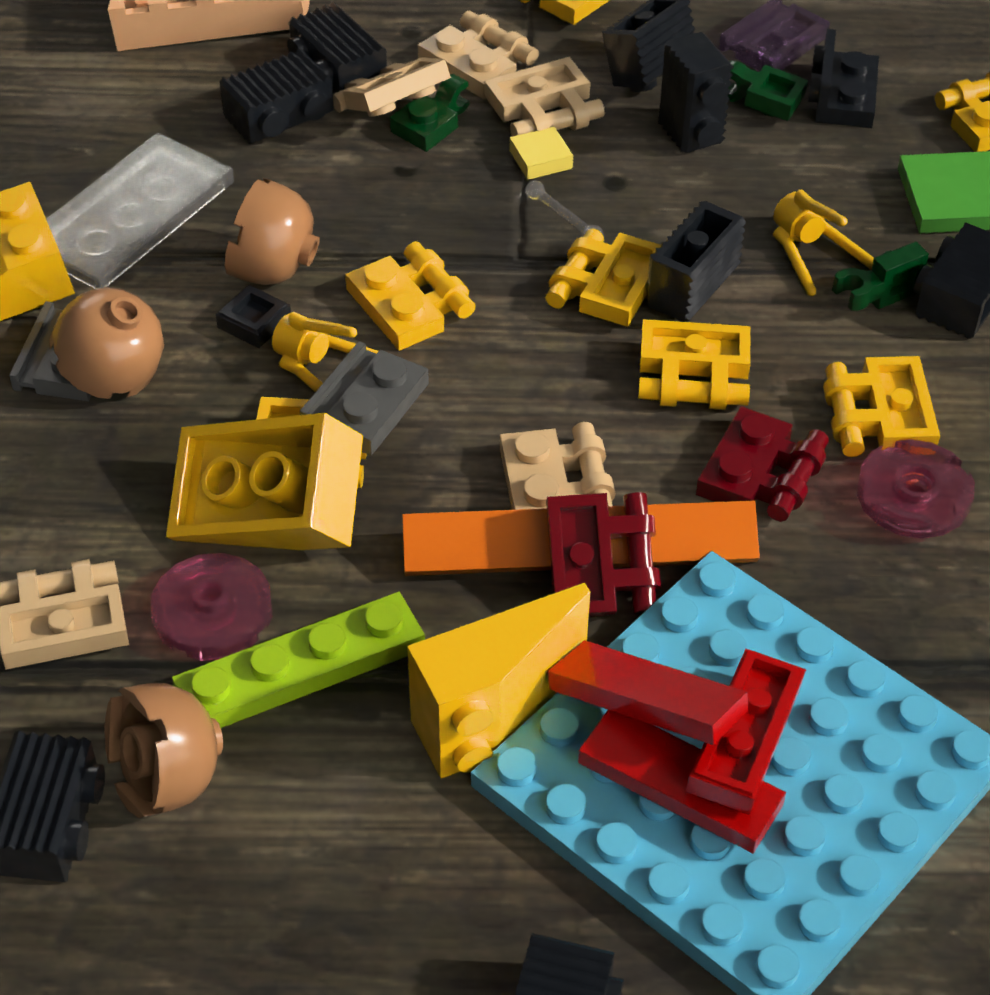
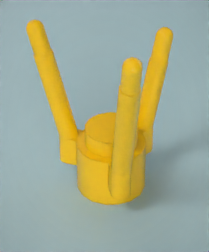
(803, 221)
(307, 341)

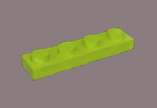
(303, 660)

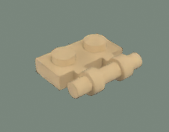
(471, 58)
(395, 82)
(541, 88)
(537, 466)
(61, 614)

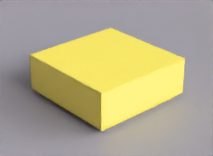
(541, 153)

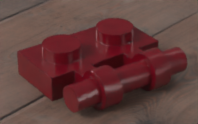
(747, 456)
(582, 549)

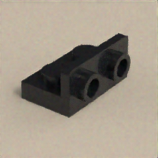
(843, 85)

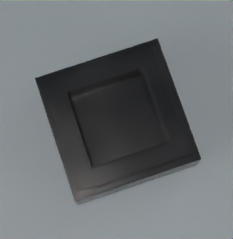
(252, 316)

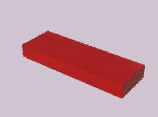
(649, 691)
(739, 760)
(659, 770)

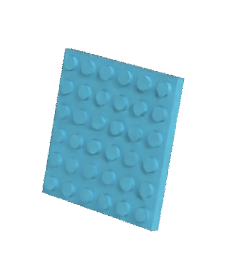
(866, 771)

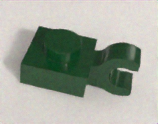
(767, 91)
(430, 120)
(887, 282)

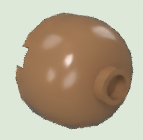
(272, 235)
(107, 342)
(163, 747)

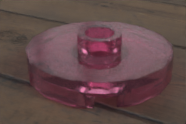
(915, 489)
(205, 627)

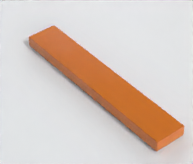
(520, 538)

